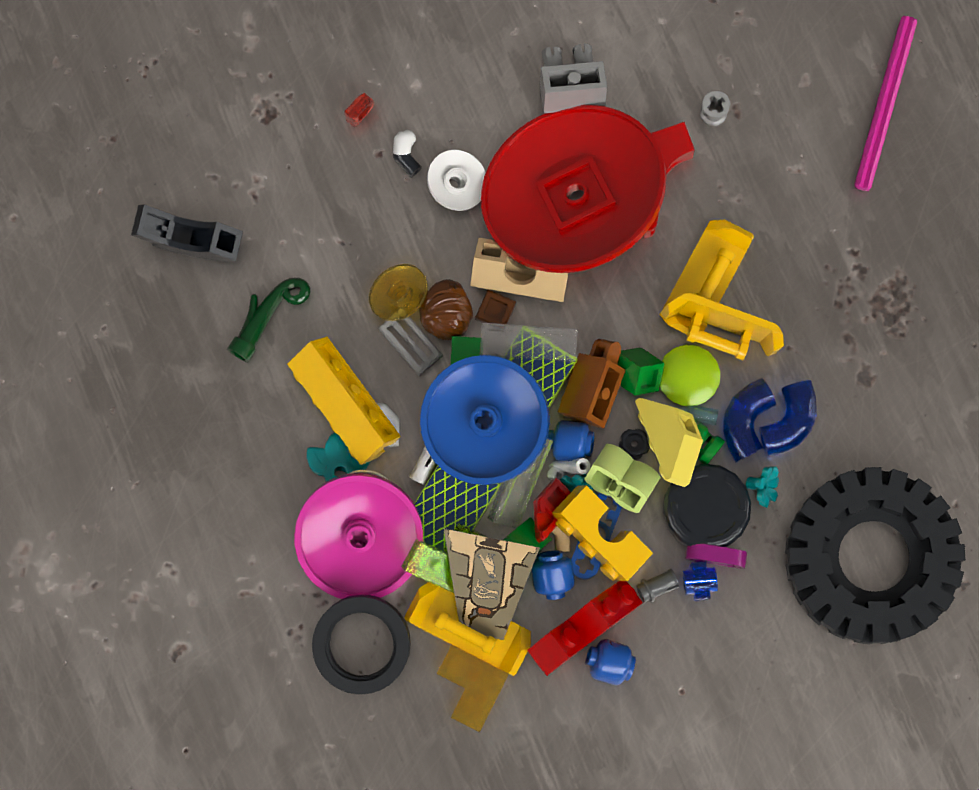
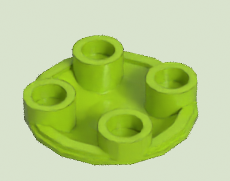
(689, 375)

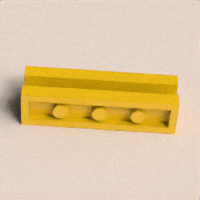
(343, 400)

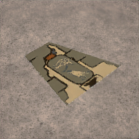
(487, 579)

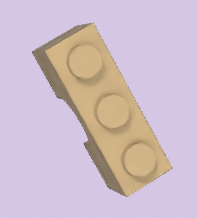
(498, 272)

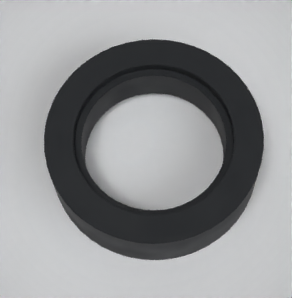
(361, 683)

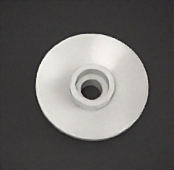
(465, 171)

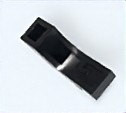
(186, 236)

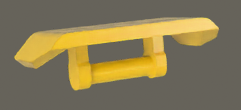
(710, 267)
(728, 319)
(437, 614)

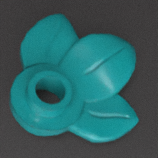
(332, 459)

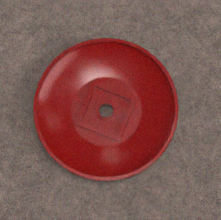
(565, 152)

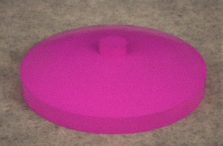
(357, 535)

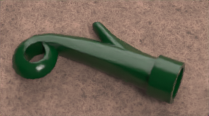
(258, 317)

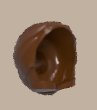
(446, 310)

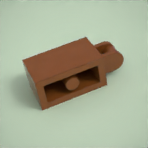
(593, 384)

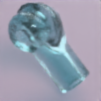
(703, 414)

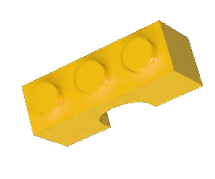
(580, 517)

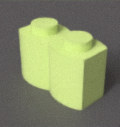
(622, 478)

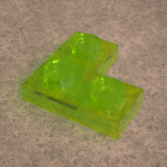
(432, 563)

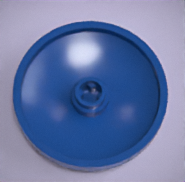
(484, 420)

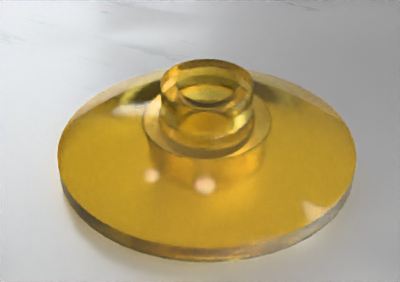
(394, 283)

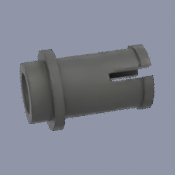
(657, 586)

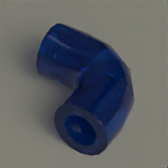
(741, 417)
(796, 422)

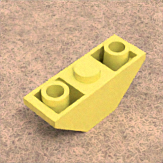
(672, 438)

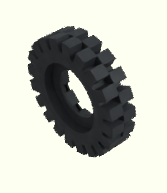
(931, 542)

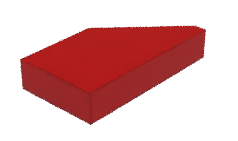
(545, 504)

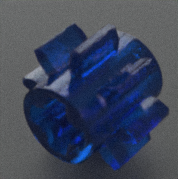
(700, 581)

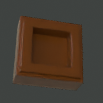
(495, 309)

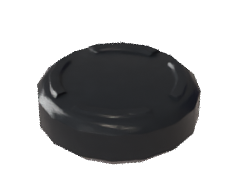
(709, 509)

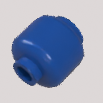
(571, 440)
(552, 574)
(610, 662)

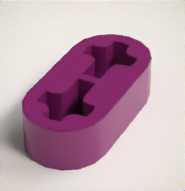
(717, 555)

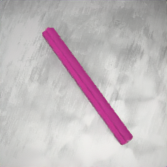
(885, 103)

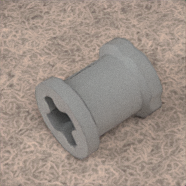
(716, 99)

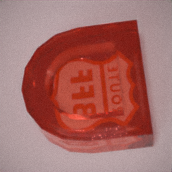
(358, 109)

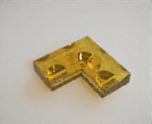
(481, 686)

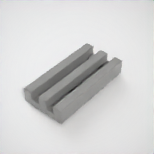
(427, 362)

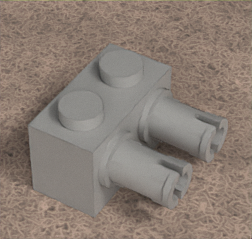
(571, 84)

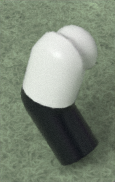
(402, 152)

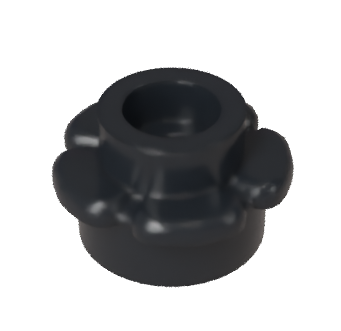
(634, 435)

